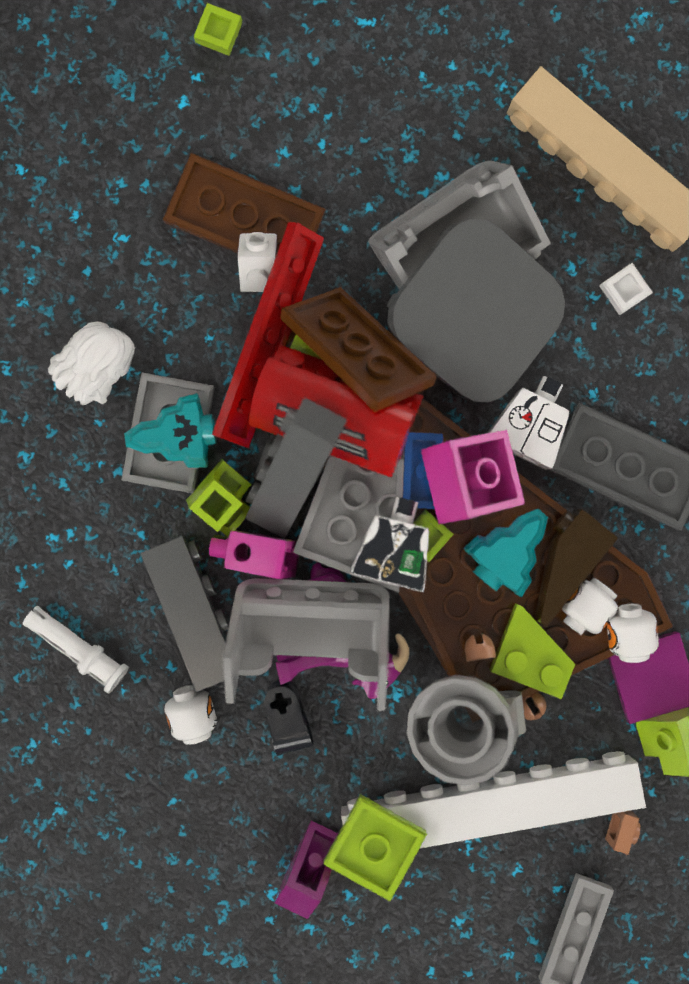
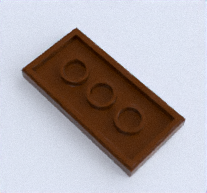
(225, 203)
(358, 348)

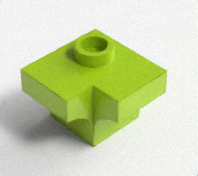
(220, 498)
(668, 739)

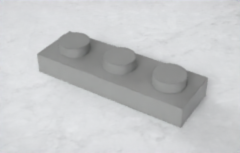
(576, 931)

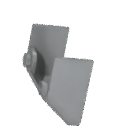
(308, 621)

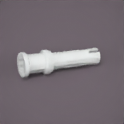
(89, 658)

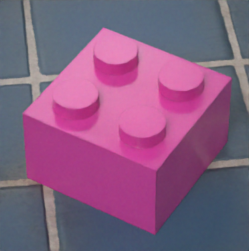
(472, 476)

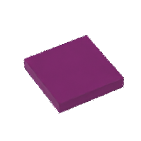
(655, 684)

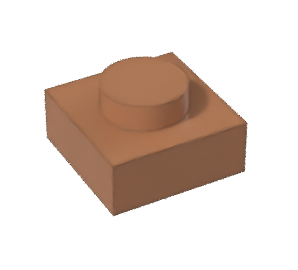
(623, 831)

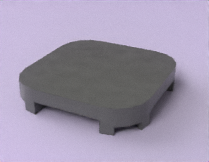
(477, 310)

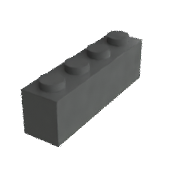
(294, 467)
(190, 608)

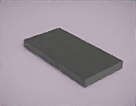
(625, 466)

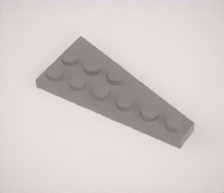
(344, 511)

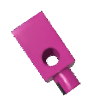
(268, 557)

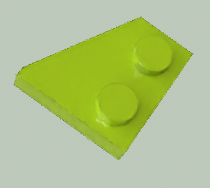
(532, 656)

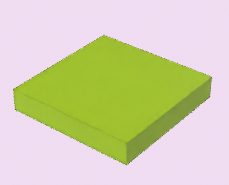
(375, 847)

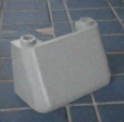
(483, 192)

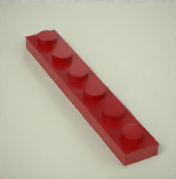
(268, 332)

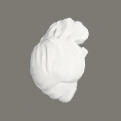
(92, 362)

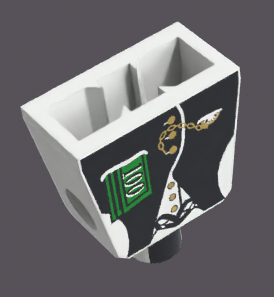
(395, 548)

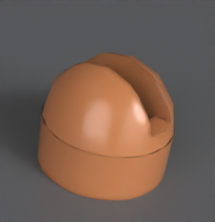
(480, 651)
(539, 702)

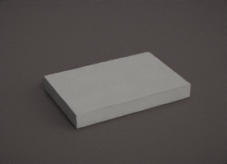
(154, 469)

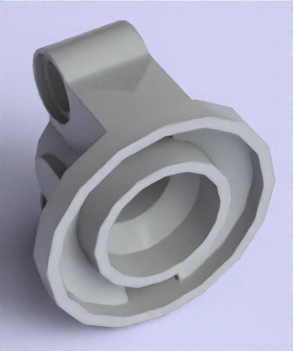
(460, 753)

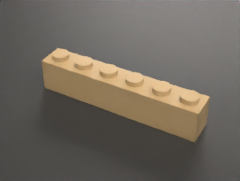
(603, 158)

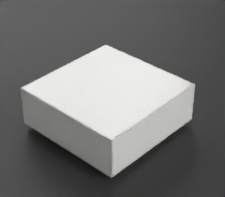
(625, 289)

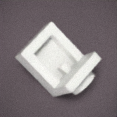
(255, 260)

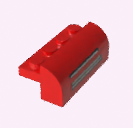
(368, 436)

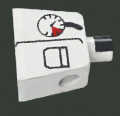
(535, 423)

